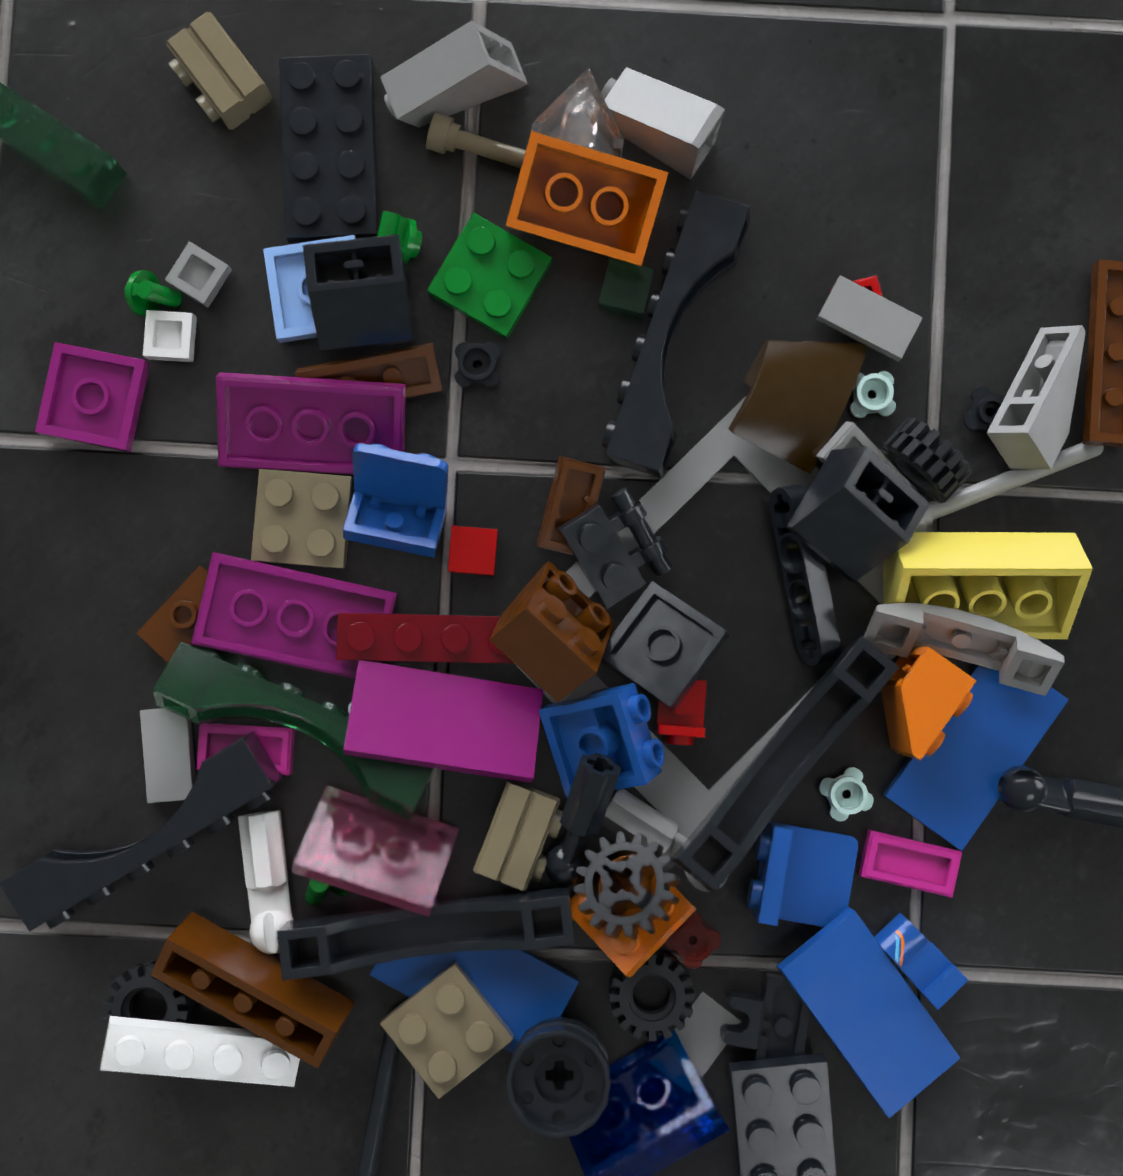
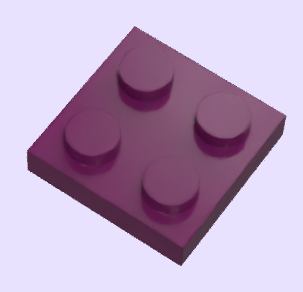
(92, 397)

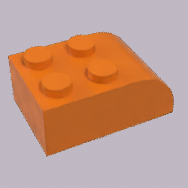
(586, 198)

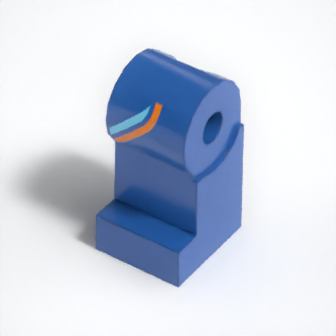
(920, 961)

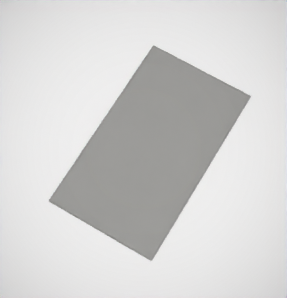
(702, 1031)

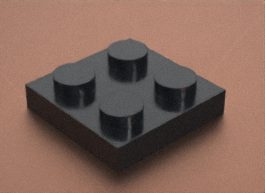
(663, 645)

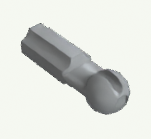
(632, 816)

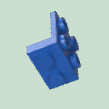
(397, 499)
(801, 875)

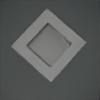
(198, 274)

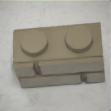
(218, 70)
(518, 835)

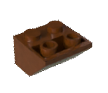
(554, 632)

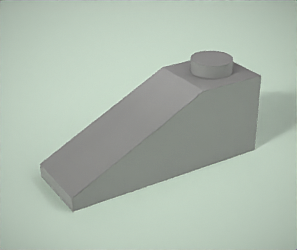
(1040, 400)

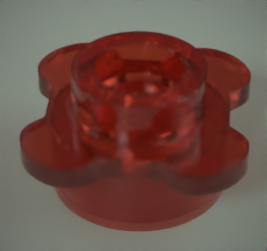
(694, 953)

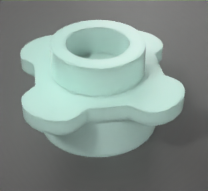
(882, 385)
(859, 795)

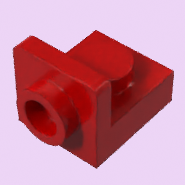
(686, 720)

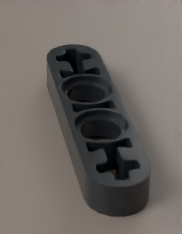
(815, 622)

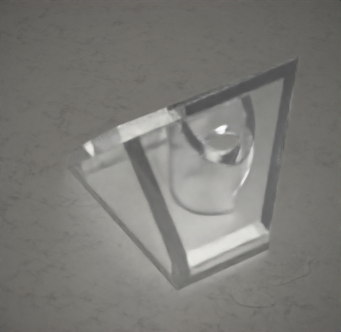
(582, 118)

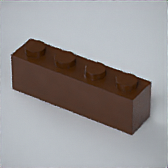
(250, 990)

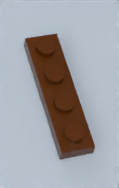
(1105, 357)

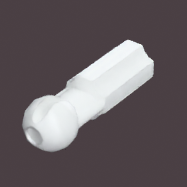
(265, 877)

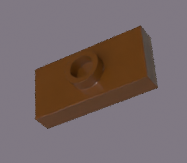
(572, 491)
(176, 617)

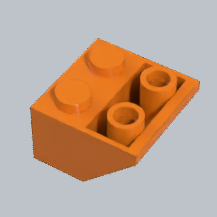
(922, 701)

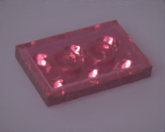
(375, 851)

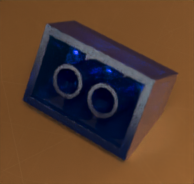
(652, 1114)

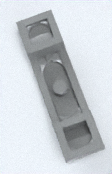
(966, 637)

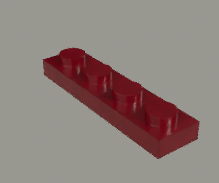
(417, 638)

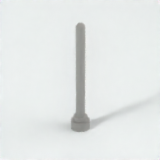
(1004, 483)

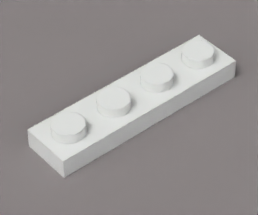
(195, 1052)

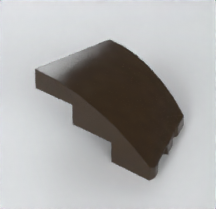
(797, 397)

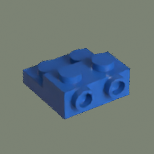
(607, 724)

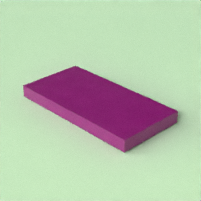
(304, 421)
(281, 613)
(444, 721)

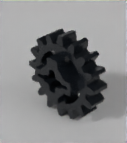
(613, 898)

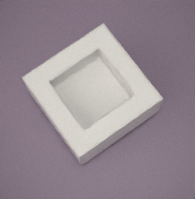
(169, 336)

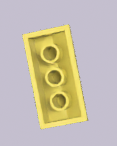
(1005, 576)

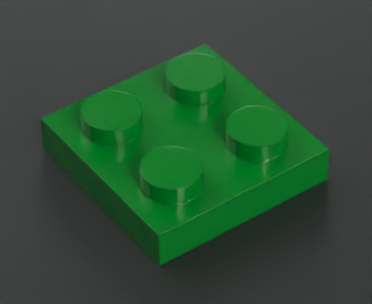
(490, 276)

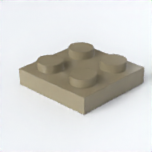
(301, 518)
(447, 1029)

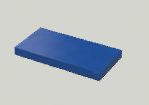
(960, 781)
(513, 981)
(868, 1012)

